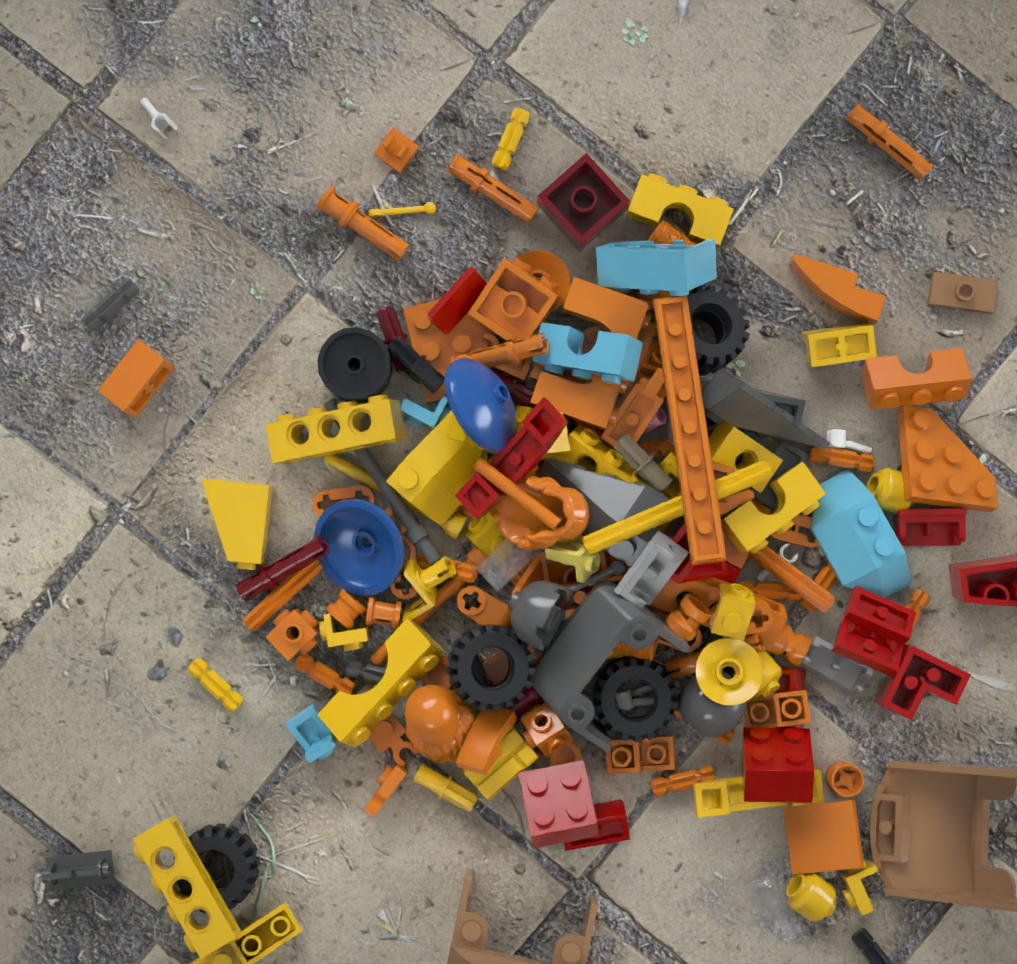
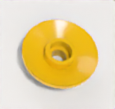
(739, 657)

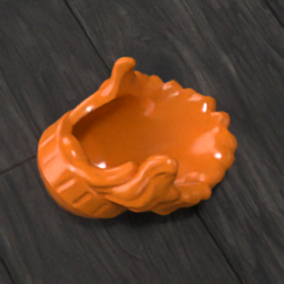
(531, 533)
(438, 722)

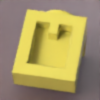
(574, 554)

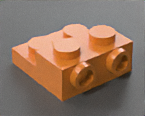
(515, 300)

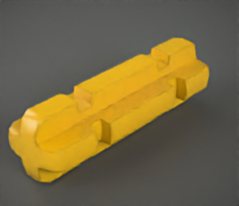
(510, 138)
(215, 684)

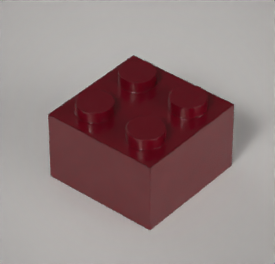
(583, 202)

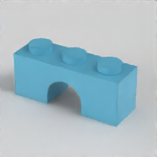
(612, 357)

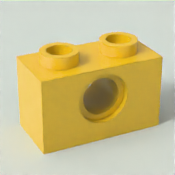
(728, 442)

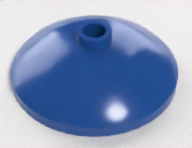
(480, 403)
(353, 560)

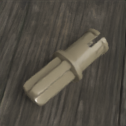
(642, 463)

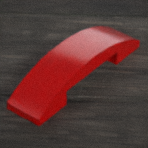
(518, 458)

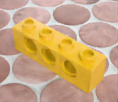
(385, 428)
(586, 443)
(187, 866)

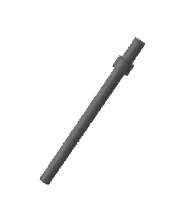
(416, 533)

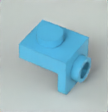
(417, 415)
(312, 734)

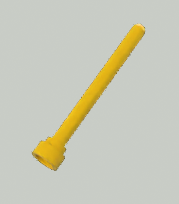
(453, 526)

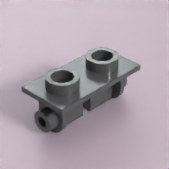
(79, 870)

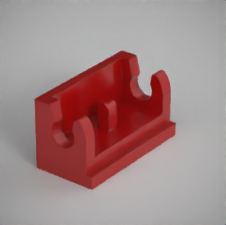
(930, 527)

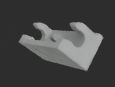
(651, 570)
(834, 667)

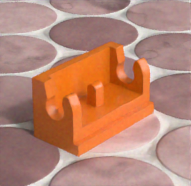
(136, 378)

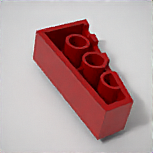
(986, 581)

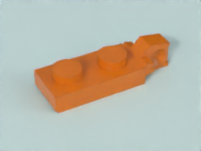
(637, 409)

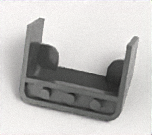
(584, 646)

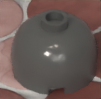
(538, 612)
(705, 715)

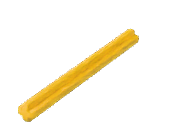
(672, 509)

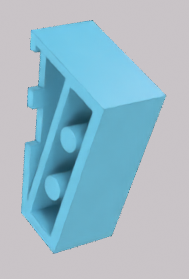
(656, 266)

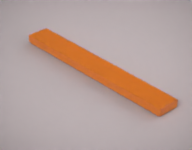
(689, 430)

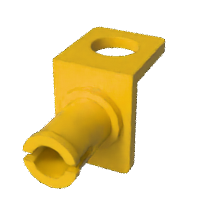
(424, 583)

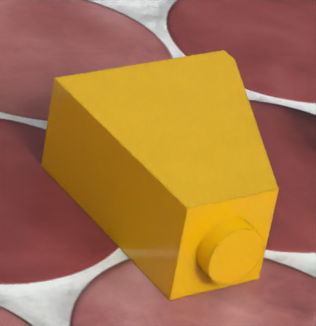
(241, 519)

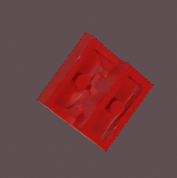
(874, 631)

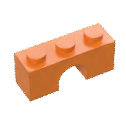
(891, 386)

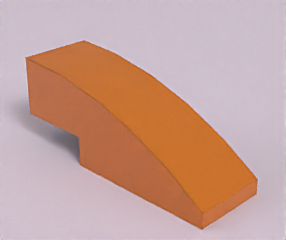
(838, 289)

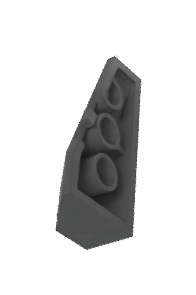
(608, 502)

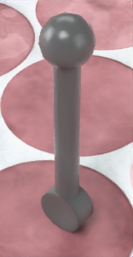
(616, 568)

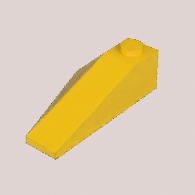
(436, 473)

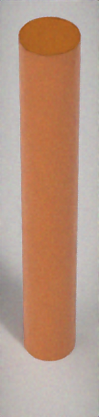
(517, 494)

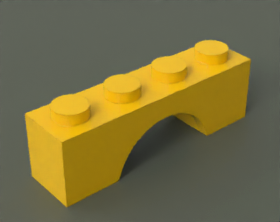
(409, 657)

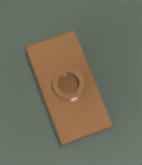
(962, 292)

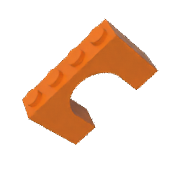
(614, 313)

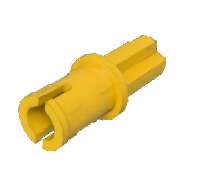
(445, 788)

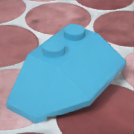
(859, 538)

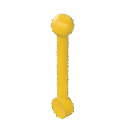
(428, 208)

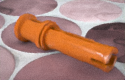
(351, 216)

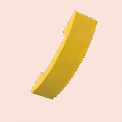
(726, 796)

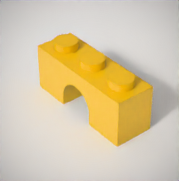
(654, 197)
(795, 493)

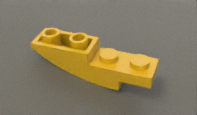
(256, 939)

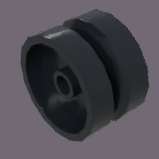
(336, 358)

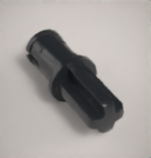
(416, 364)

